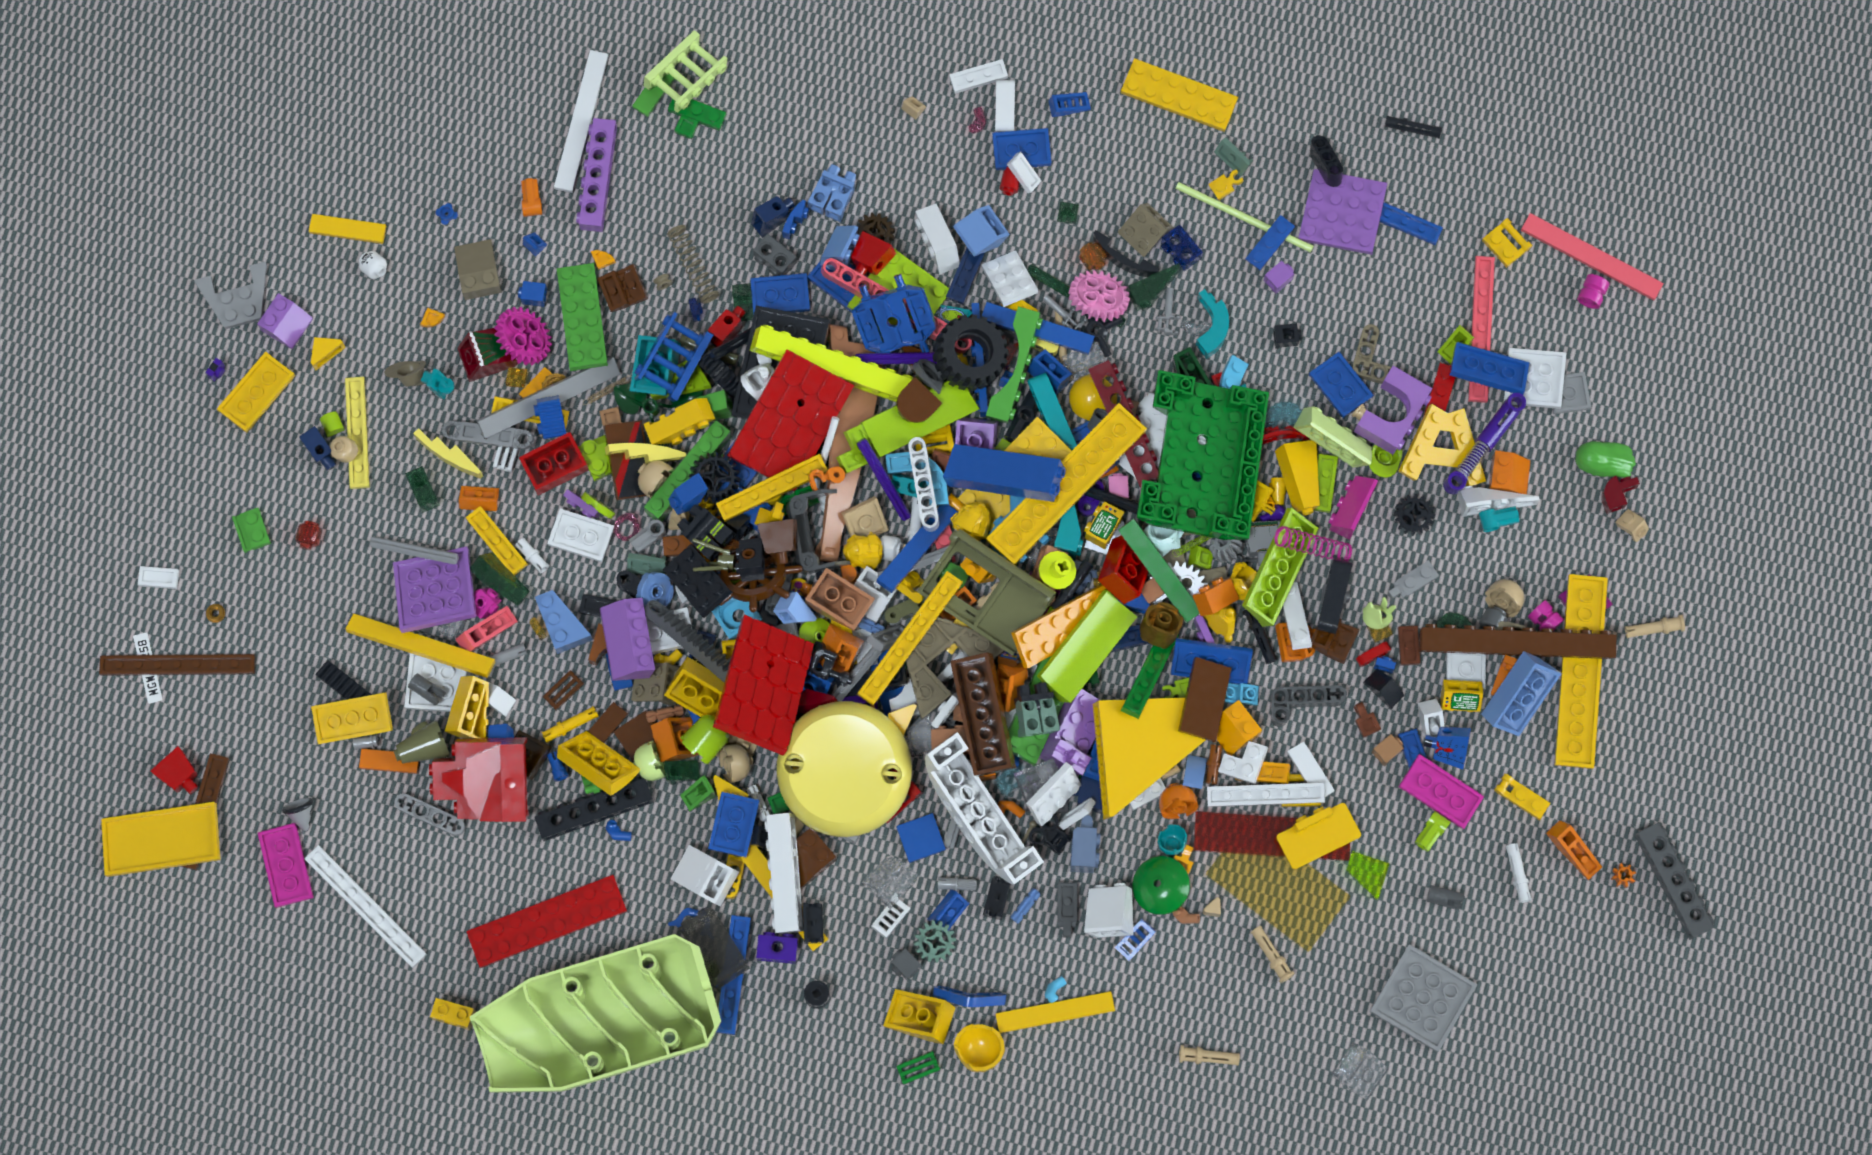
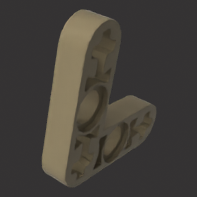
(1365, 360)

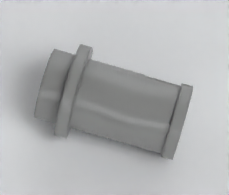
(366, 742)

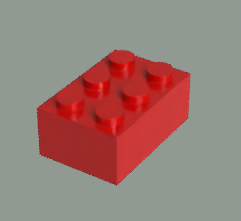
(553, 463)
(1123, 571)

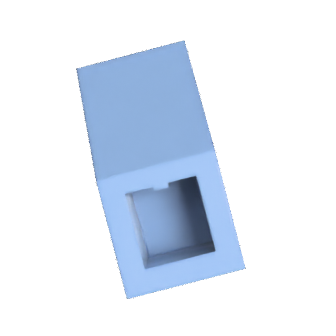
(793, 610)

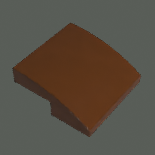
(622, 288)
(1336, 645)

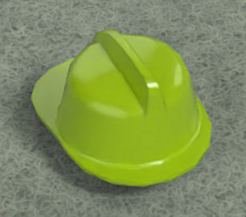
(1384, 463)

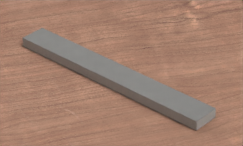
(564, 388)

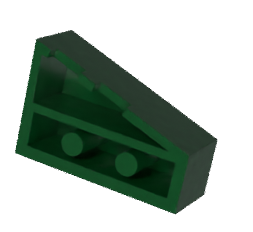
(1187, 364)

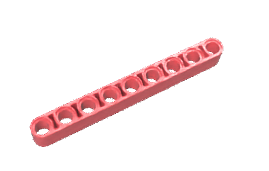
(873, 288)

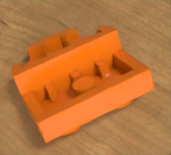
(1285, 647)

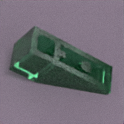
(1148, 290)
(499, 578)

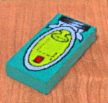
(948, 313)

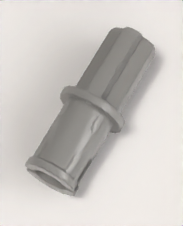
(956, 884)

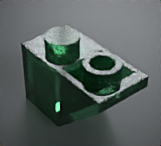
(422, 489)

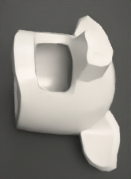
(758, 376)

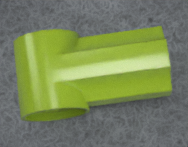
(1434, 828)

